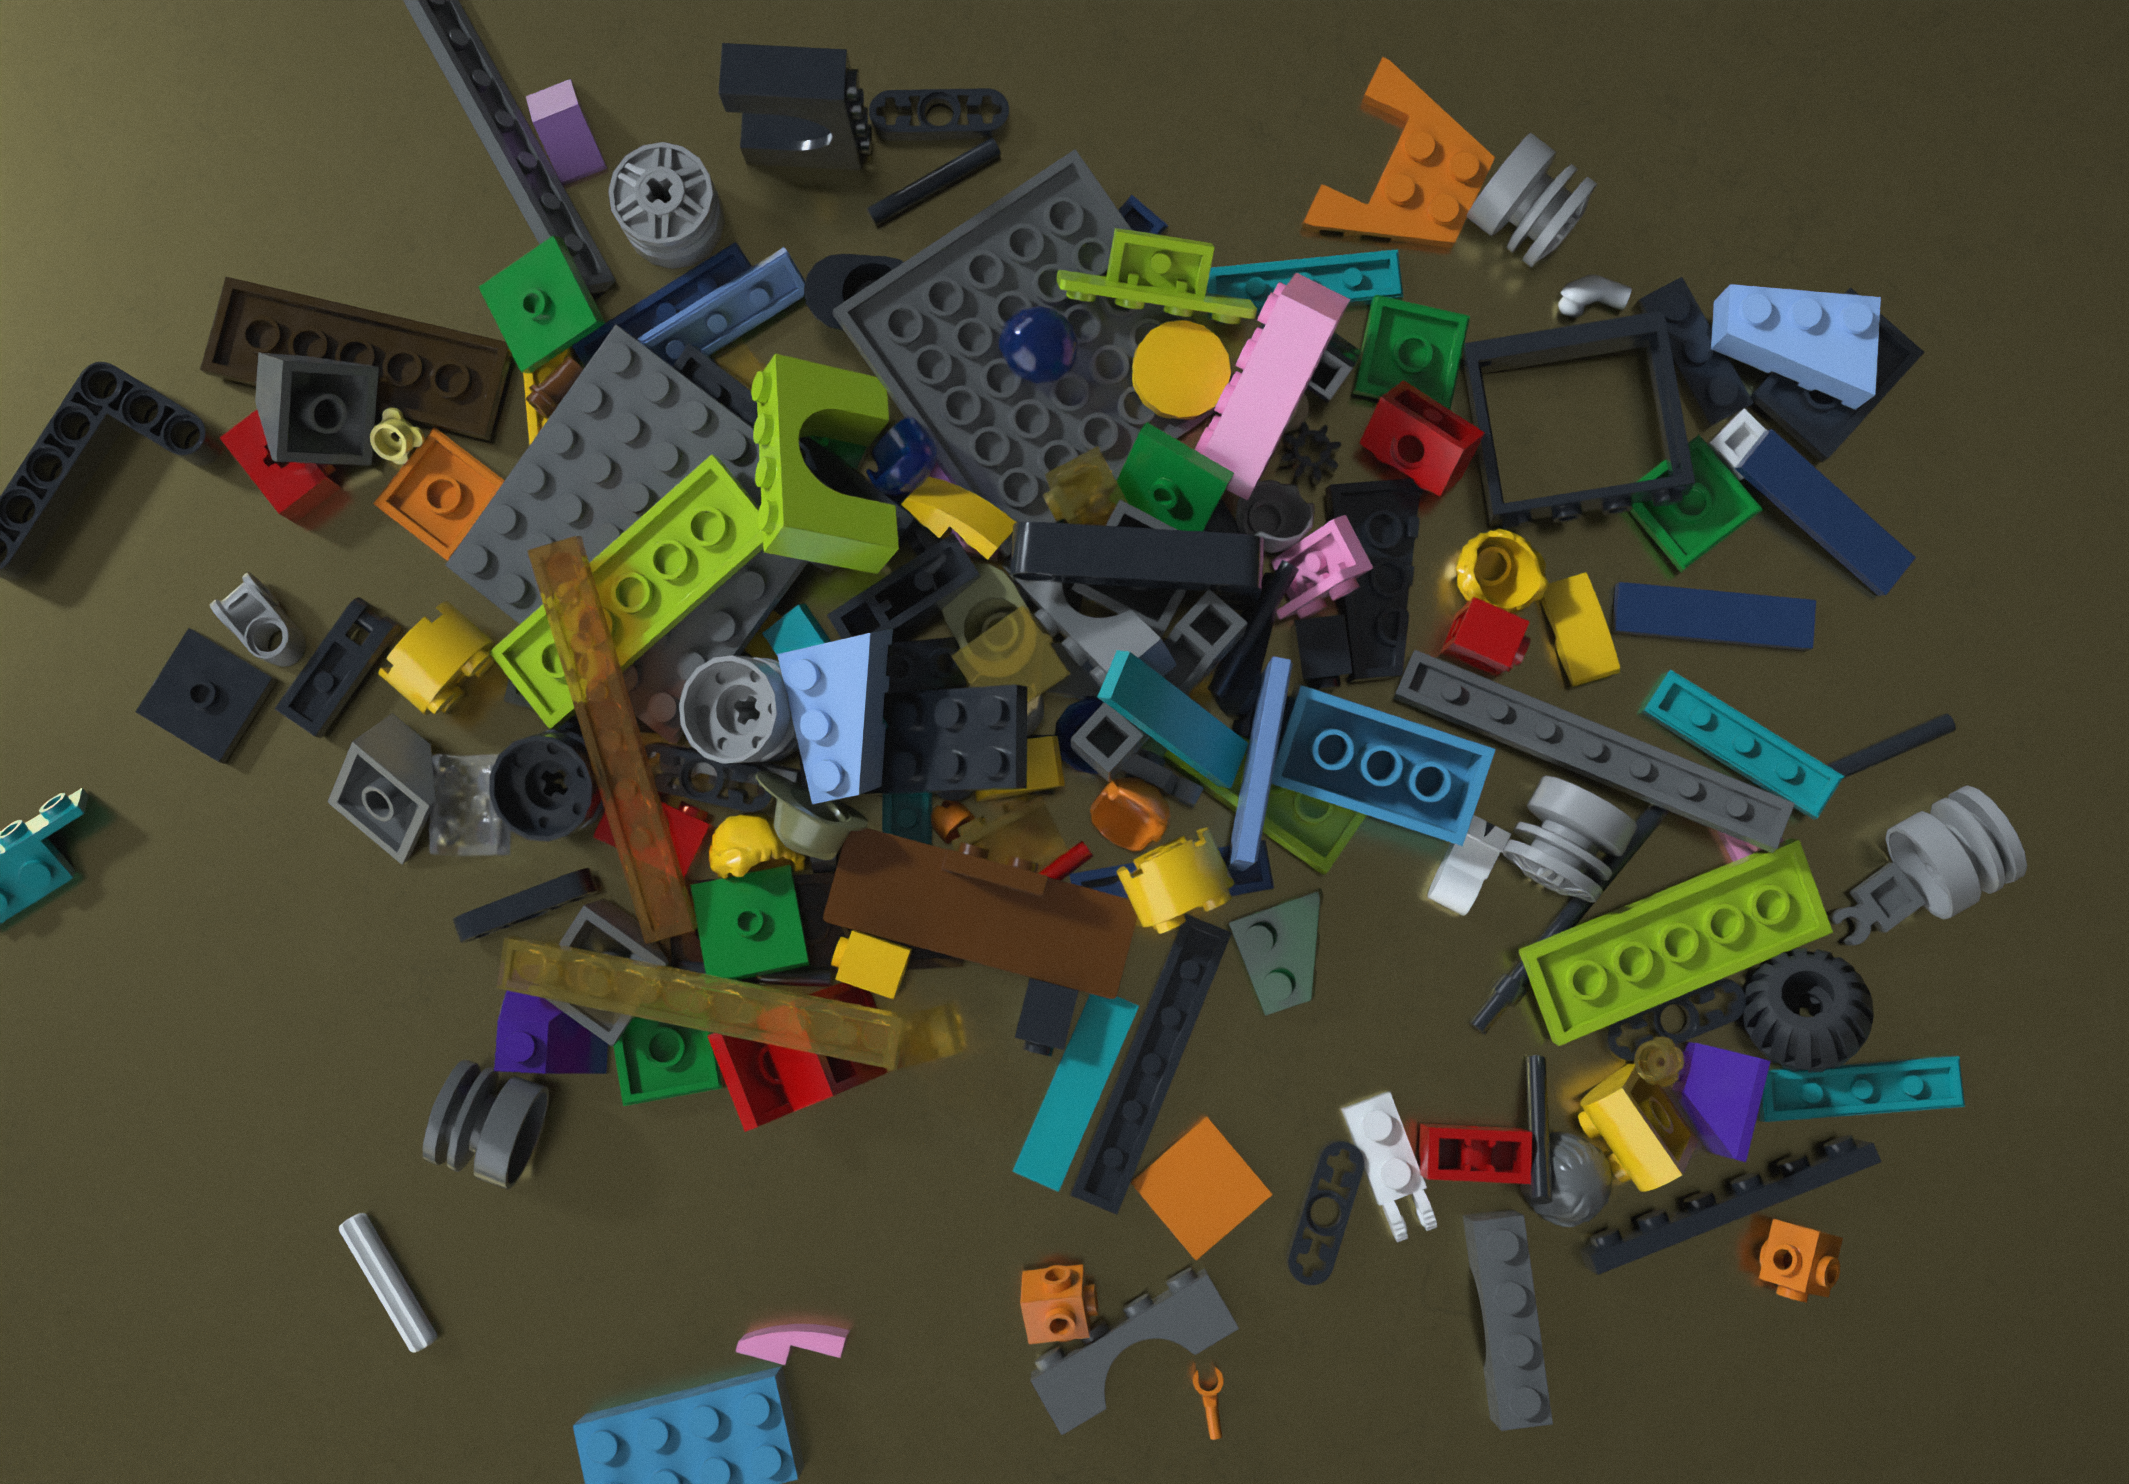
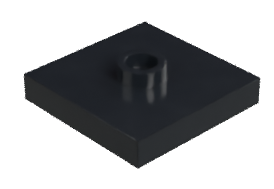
(206, 695)

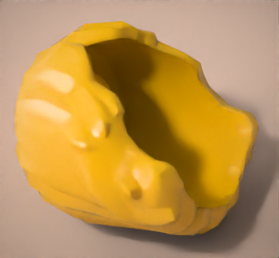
(1501, 571)
(749, 844)

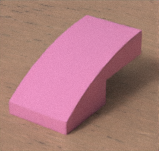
(778, 1341)

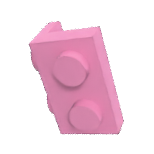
(1327, 567)

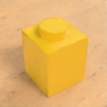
(871, 963)

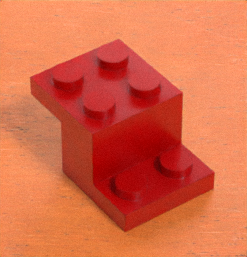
(779, 1080)

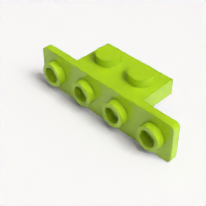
(1158, 272)

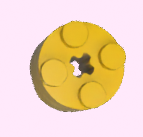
(437, 659)
(1177, 880)

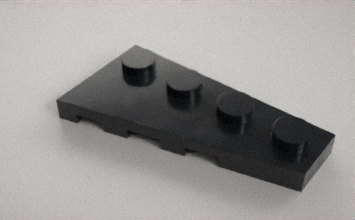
(1376, 612)

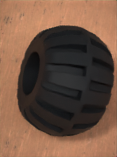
(1830, 991)

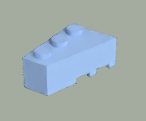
(1804, 335)
(839, 712)

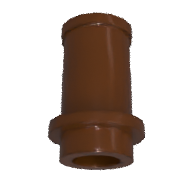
(554, 387)

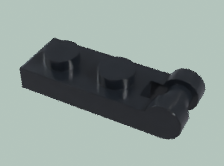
(337, 668)

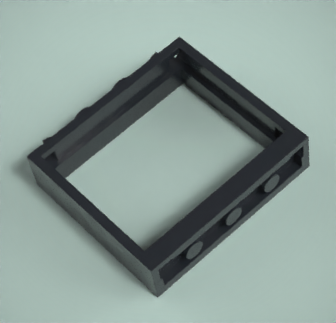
(1567, 343)

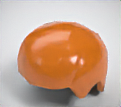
(1130, 813)

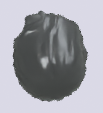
(1578, 1181)

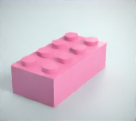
(1273, 379)

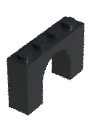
(796, 105)

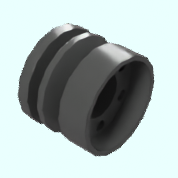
(478, 1120)

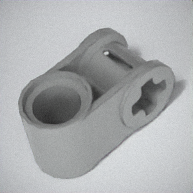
(254, 617)

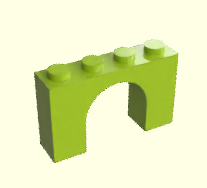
(797, 510)

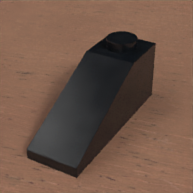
(909, 594)

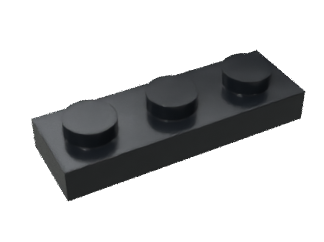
(1702, 372)

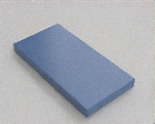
(1259, 764)

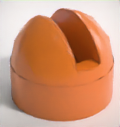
(949, 818)

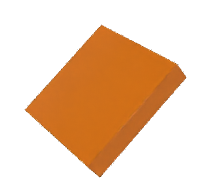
(439, 493)
(1201, 1188)

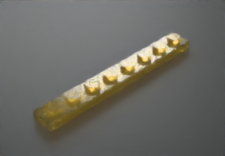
(702, 1001)

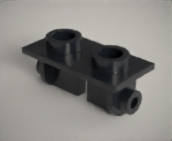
(923, 665)

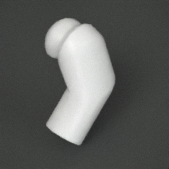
(1592, 289)

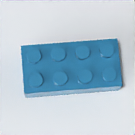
(1380, 764)
(700, 1435)

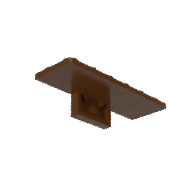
(982, 910)

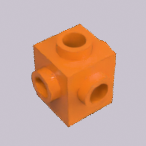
(1800, 1260)
(1057, 1304)

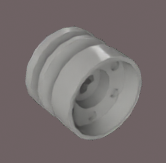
(1532, 200)
(674, 231)
(738, 711)
(1571, 835)
(1957, 851)

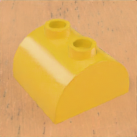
(1640, 1127)

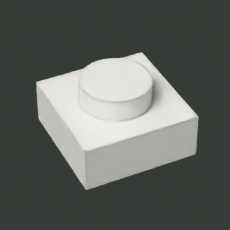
(1736, 440)

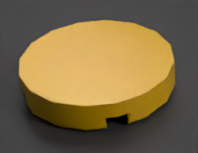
(1180, 370)

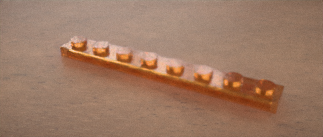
(612, 739)

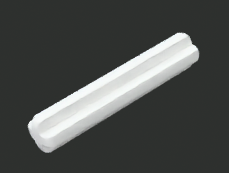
(388, 1282)

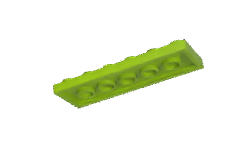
(645, 581)
(1675, 941)

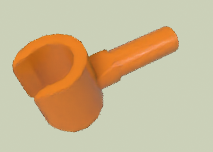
(1211, 1403)

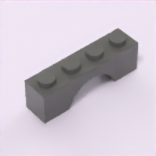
(1092, 637)
(1197, 647)
(1187, 1314)
(1510, 1317)

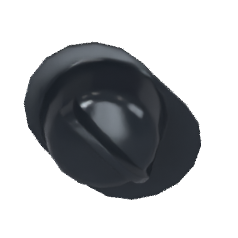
(840, 278)

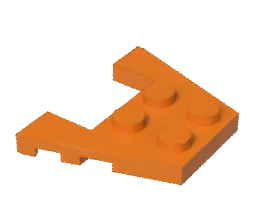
(1426, 181)

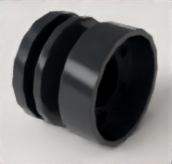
(528, 787)

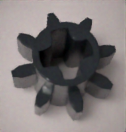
(1317, 442)

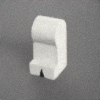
(1467, 866)

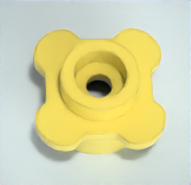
(386, 443)

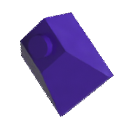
(545, 1040)
(1721, 1097)

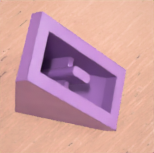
(565, 132)

